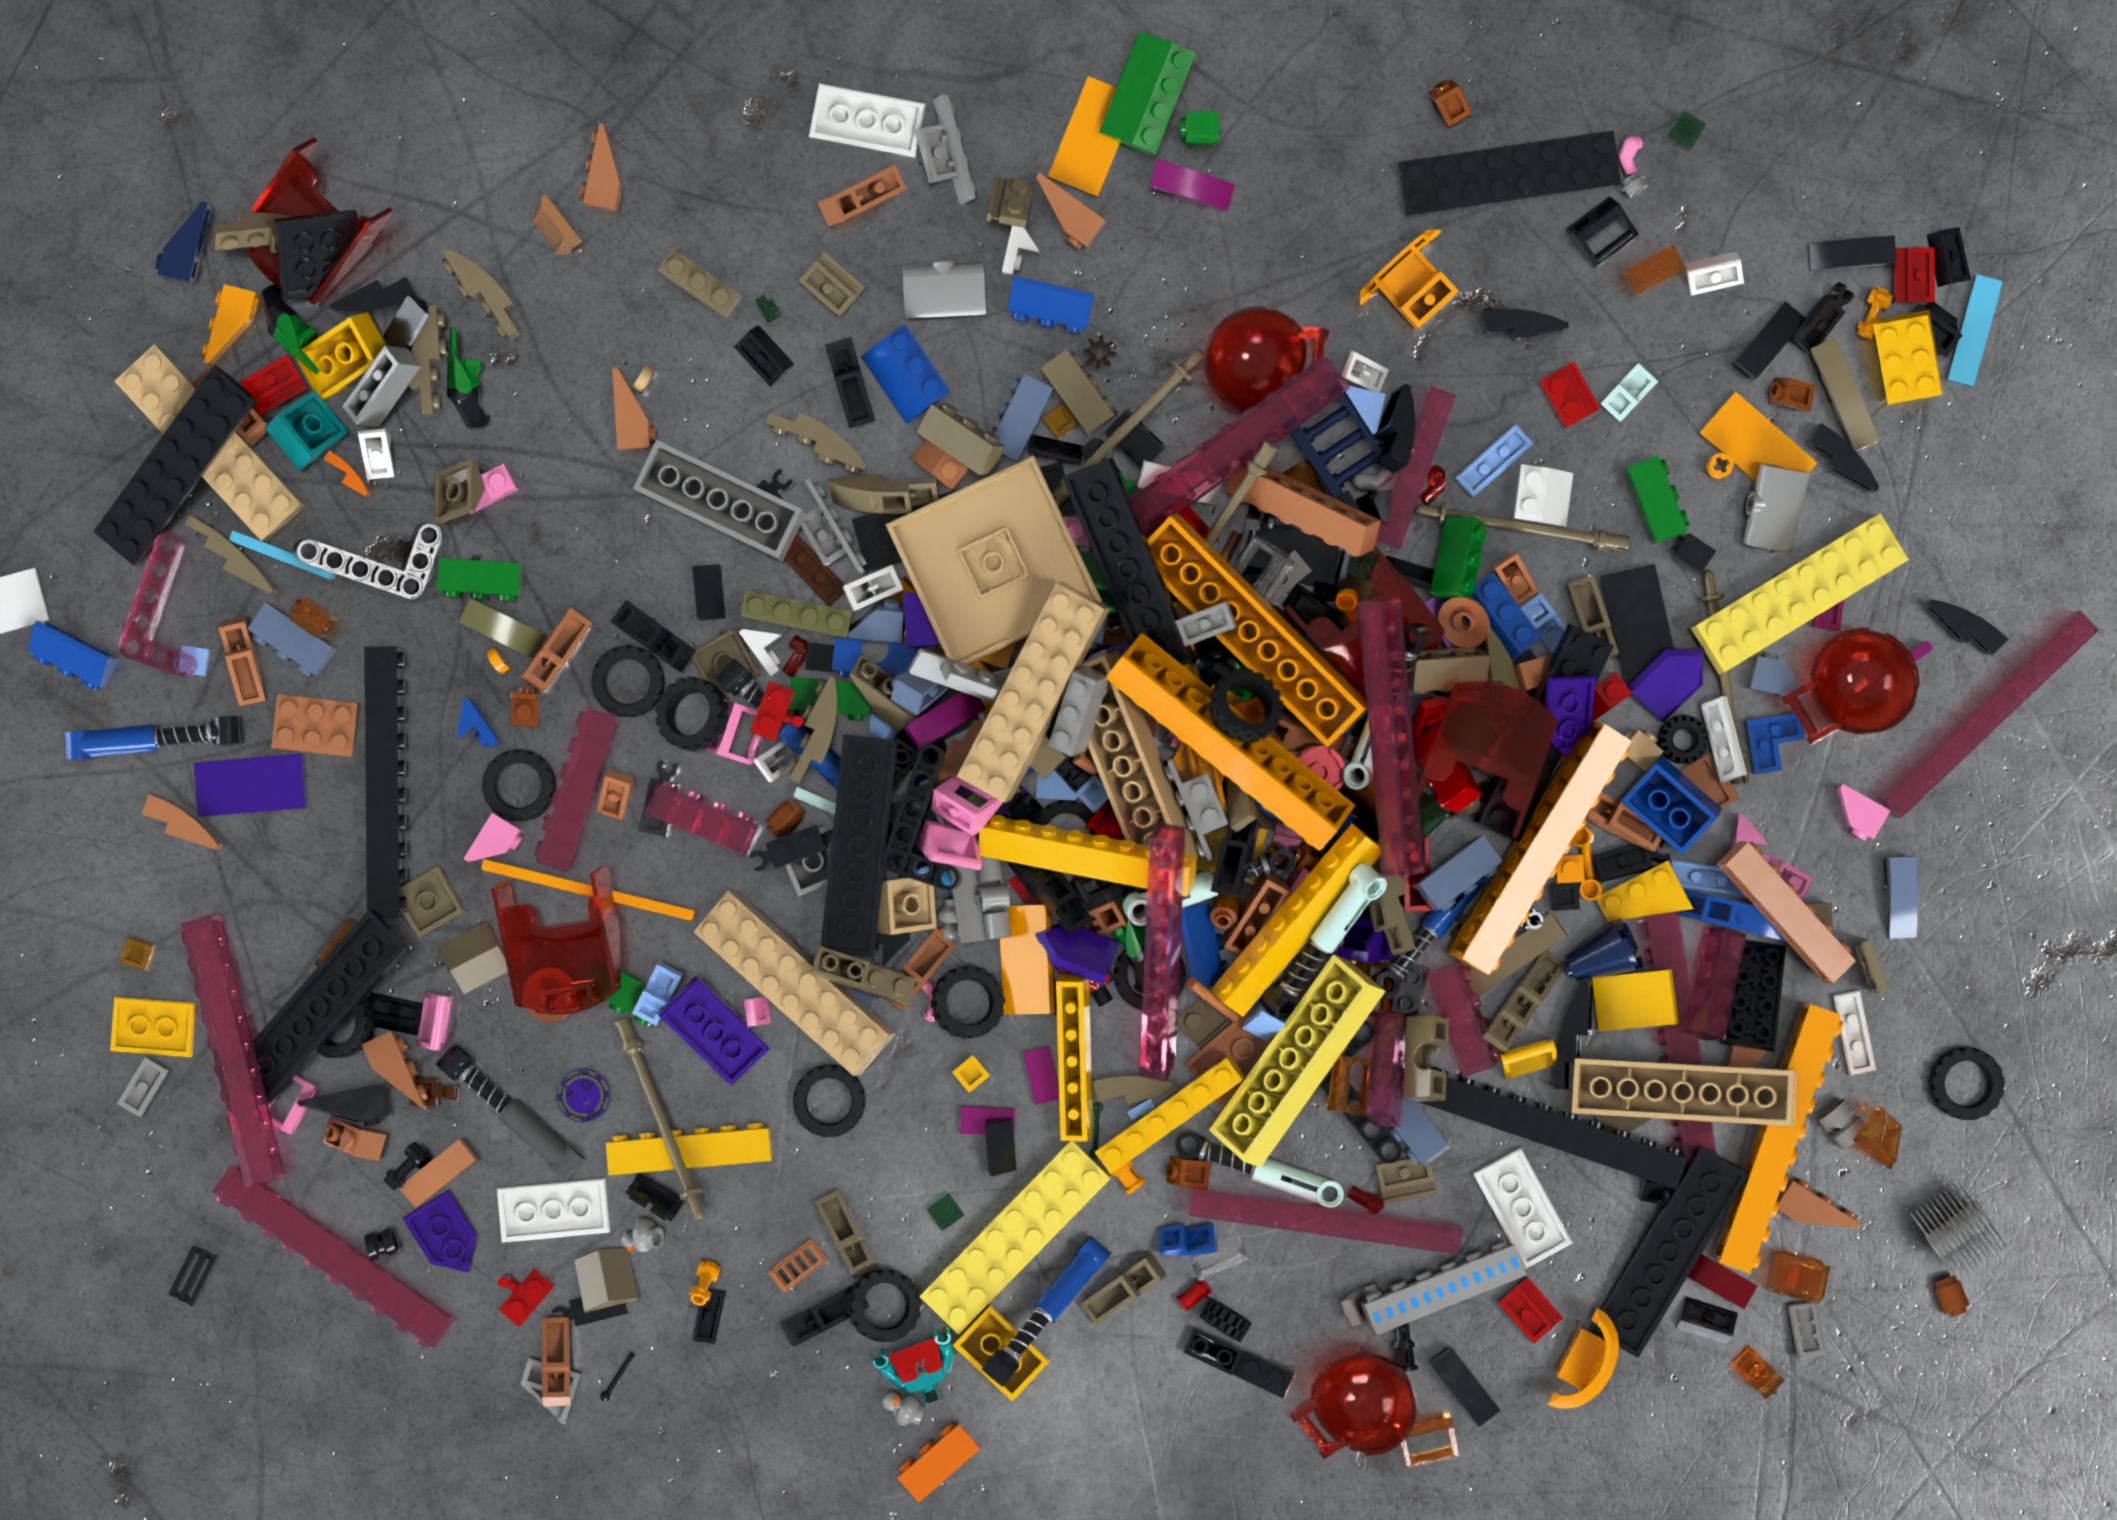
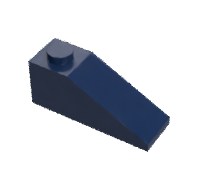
(183, 251)

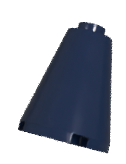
(1605, 954)

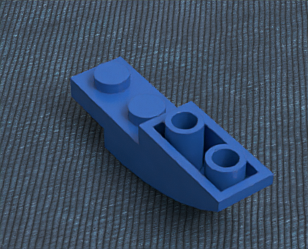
(1729, 914)

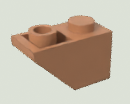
(354, 1139)

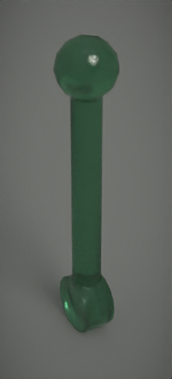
(1097, 1107)

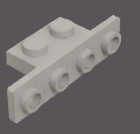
(943, 151)
(825, 533)
(957, 675)
(1201, 803)

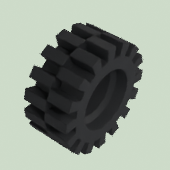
(1700, 739)
(1225, 1320)

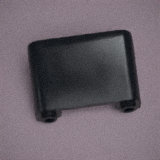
(1326, 561)

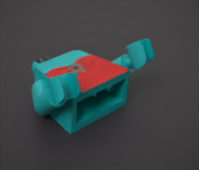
(919, 1364)

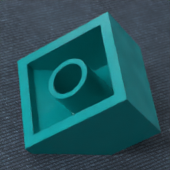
(306, 430)

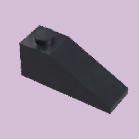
(355, 1105)

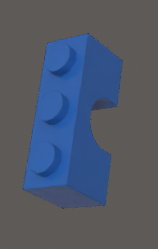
(848, 650)

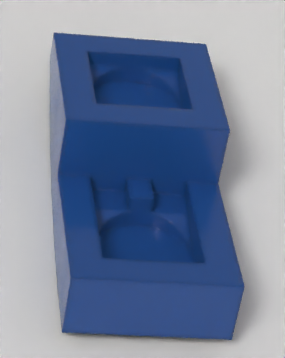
(1185, 1241)

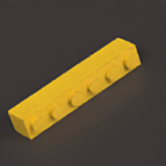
(1074, 1058)
(1170, 1114)
(697, 1149)

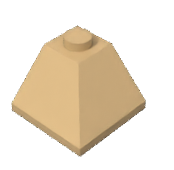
(906, 906)

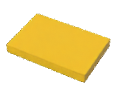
(1635, 1000)
(153, 1026)

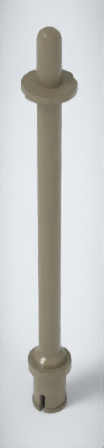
(1256, 468)
(1060, 493)
(1599, 539)
(1725, 682)
(632, 1047)

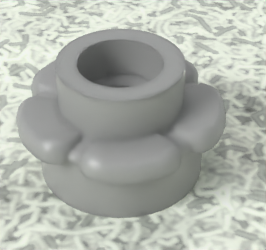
(1634, 185)

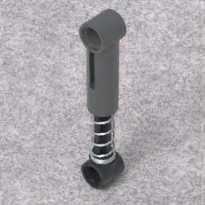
(559, 1154)

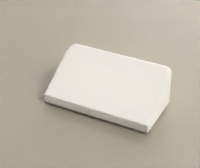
(1714, 273)

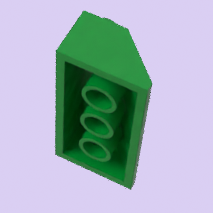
(1146, 93)

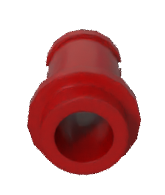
(1194, 1294)

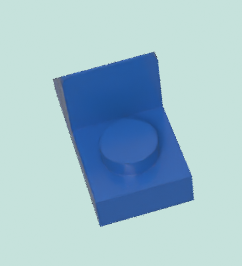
(472, 718)

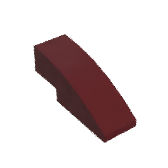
(1722, 1281)

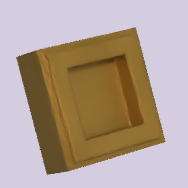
(1060, 420)
(136, 953)

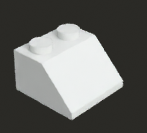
(1542, 495)

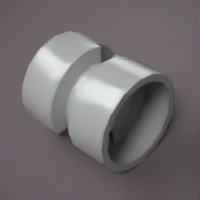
(1842, 1123)

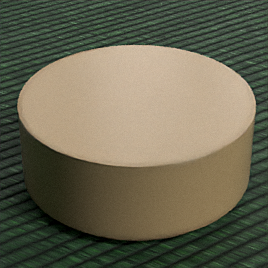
(643, 379)

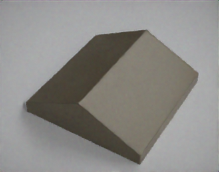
(457, 490)
(474, 957)
(605, 1279)

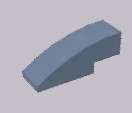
(1902, 896)

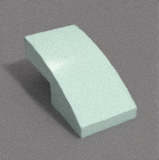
(1629, 392)

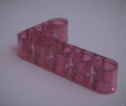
(154, 610)

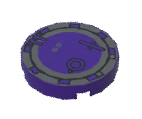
(583, 1095)

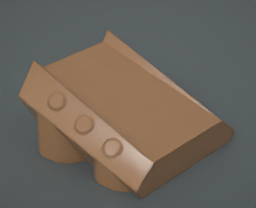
(555, 227)

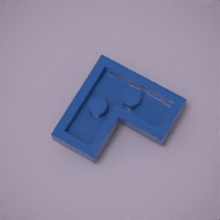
(1764, 738)

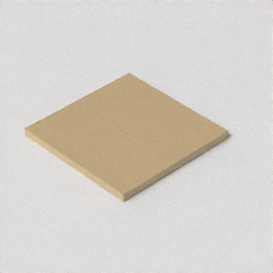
(989, 560)

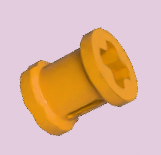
(1712, 462)
(1129, 1177)

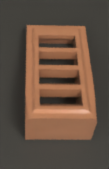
(779, 1280)

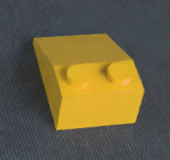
(342, 355)

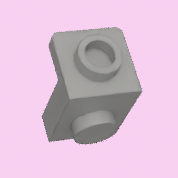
(1352, 1306)

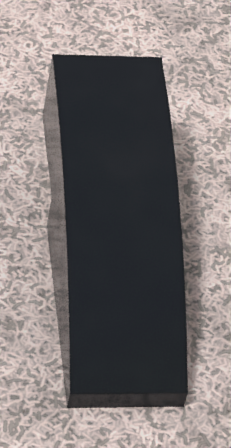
(1852, 253)
(375, 297)
(1521, 323)
(1770, 340)
(850, 382)
(1397, 430)
(1843, 457)
(1310, 607)
(1968, 625)
(653, 636)
(1235, 859)
(818, 1317)
(1465, 1386)

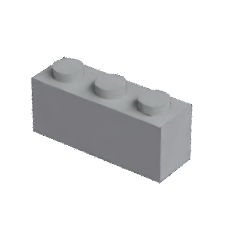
(381, 386)
(1078, 711)

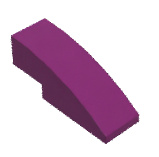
(1191, 185)
(944, 719)

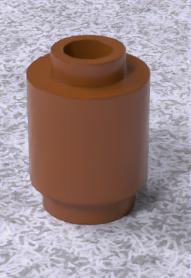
(785, 818)
(1225, 911)
(1951, 1296)

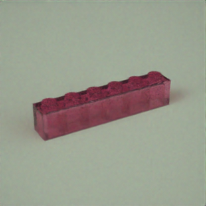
(1413, 476)
(577, 789)

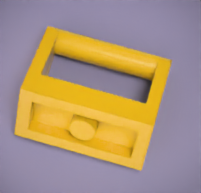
(1528, 1058)

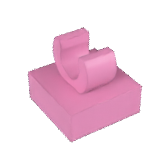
(756, 1011)

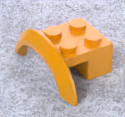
(1412, 283)
(1587, 1363)

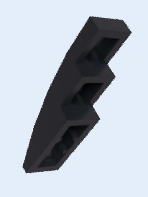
(1577, 1024)

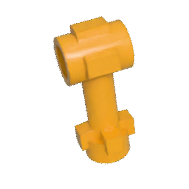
(1879, 299)
(708, 1272)

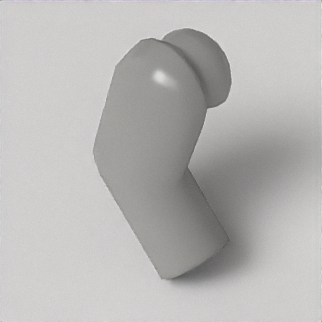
(1370, 482)

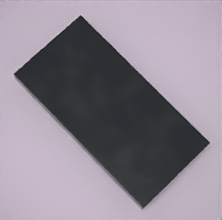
(1637, 617)
(1757, 997)

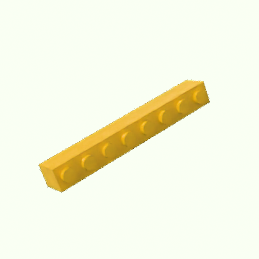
(1072, 852)
(1294, 922)

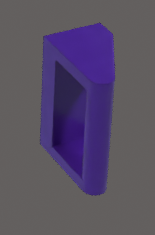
(1373, 949)

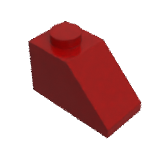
(1608, 694)

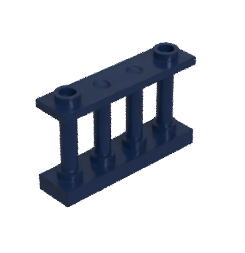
(1320, 459)

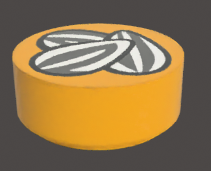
(498, 660)

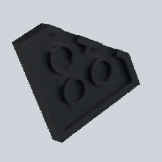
(311, 249)

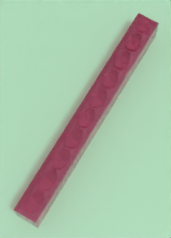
(1237, 443)
(1988, 714)
(1391, 737)
(1162, 951)
(1664, 953)
(232, 1051)
(1325, 1221)
(336, 1257)

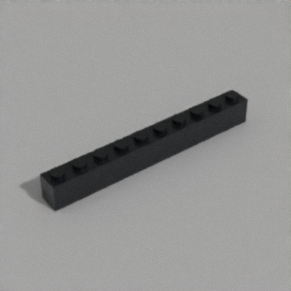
(384, 781)
(1561, 1131)

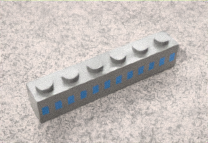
(1443, 1288)

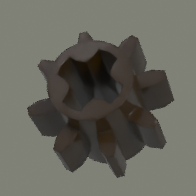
(1094, 345)

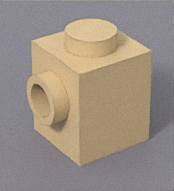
(1642, 749)

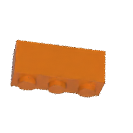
(938, 1461)

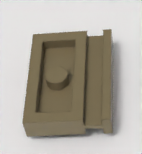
(1010, 201)
(831, 284)
(1202, 1022)
(1405, 1180)

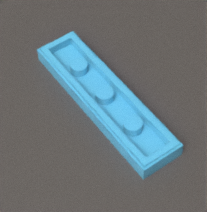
(1975, 330)
(277, 553)

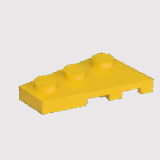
(1646, 895)

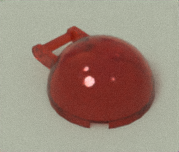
(1257, 354)
(1858, 684)
(1361, 1404)

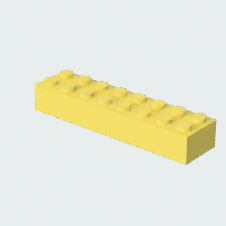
(1799, 593)
(1297, 1060)
(1015, 1236)

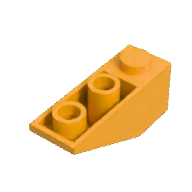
(233, 316)

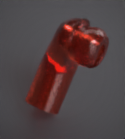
(1436, 484)
(797, 657)
(1371, 1201)

